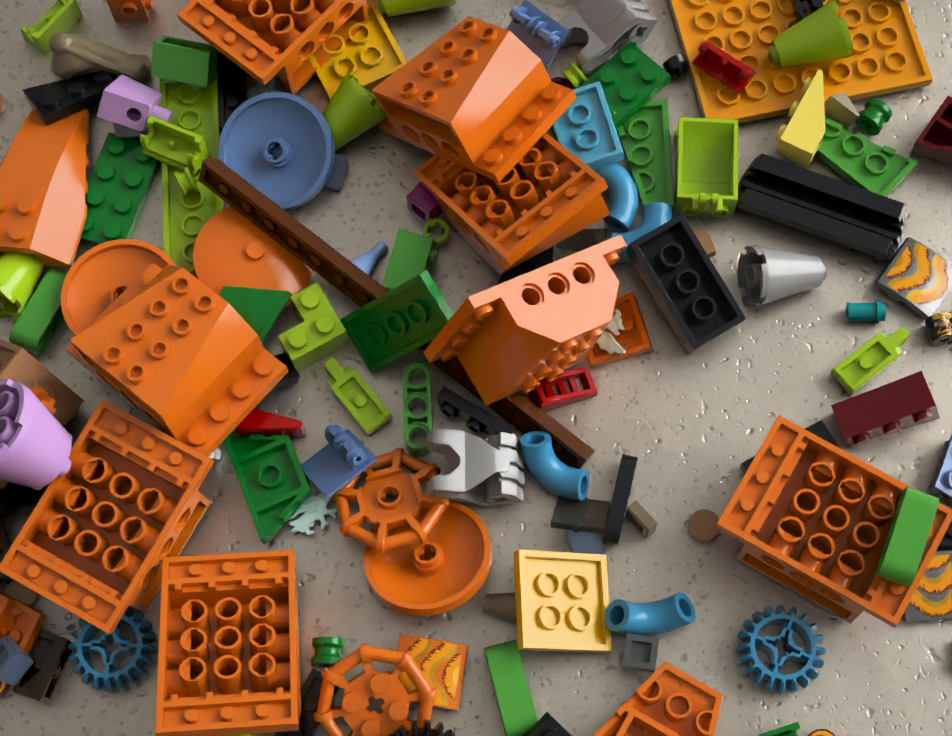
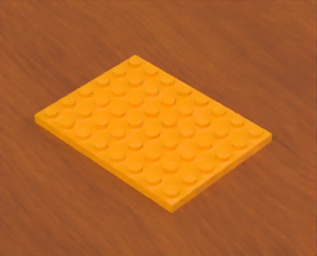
(883, 62)

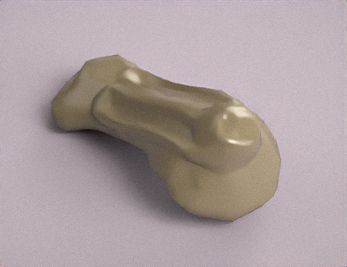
(77, 53)

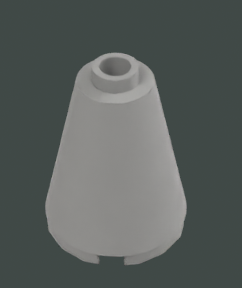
(777, 273)

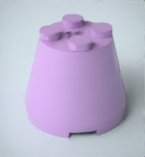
(31, 439)

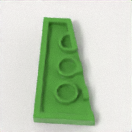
(648, 152)
(863, 161)

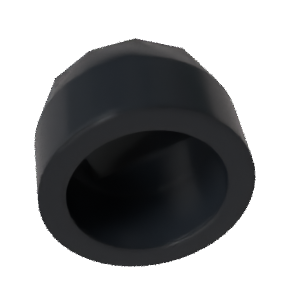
(675, 64)

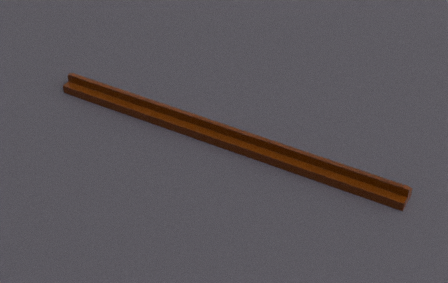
(363, 289)

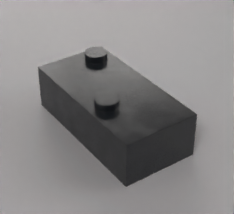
(685, 283)

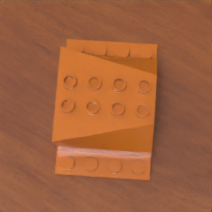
(275, 34)
(473, 99)
(530, 210)
(533, 323)
(179, 357)
(111, 519)
(822, 523)
(228, 645)

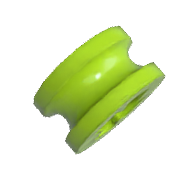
(574, 74)
(185, 181)
(434, 224)

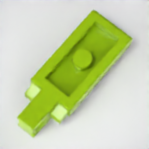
(869, 360)
(356, 397)

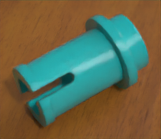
(866, 312)

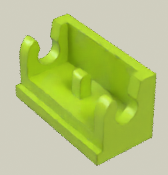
(58, 18)
(173, 145)

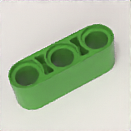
(40, 316)
(413, 396)
(907, 537)
(511, 688)

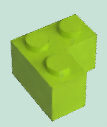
(319, 332)

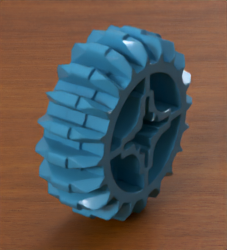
(794, 653)
(112, 661)

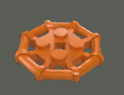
(385, 515)
(376, 684)

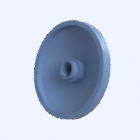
(279, 147)

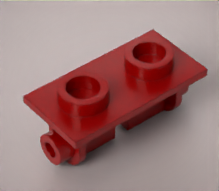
(723, 66)

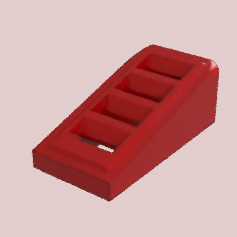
(564, 398)
(270, 424)

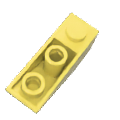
(807, 125)

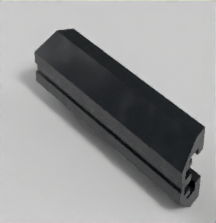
(822, 206)

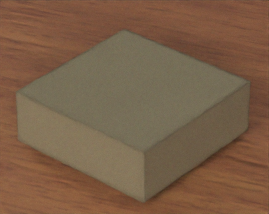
(641, 519)

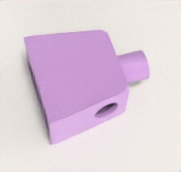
(131, 104)

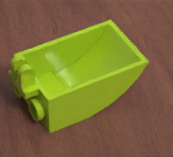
(706, 167)

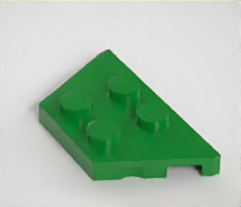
(256, 306)
(269, 479)

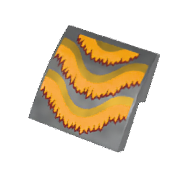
(917, 278)
(934, 593)

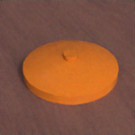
(242, 255)
(103, 276)
(436, 573)

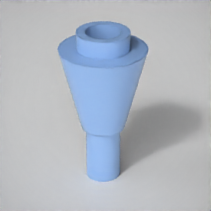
(369, 259)

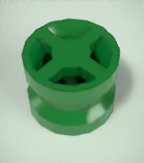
(873, 116)
(326, 651)

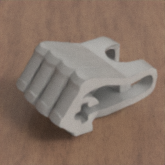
(604, 27)
(480, 470)

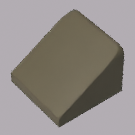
(841, 109)

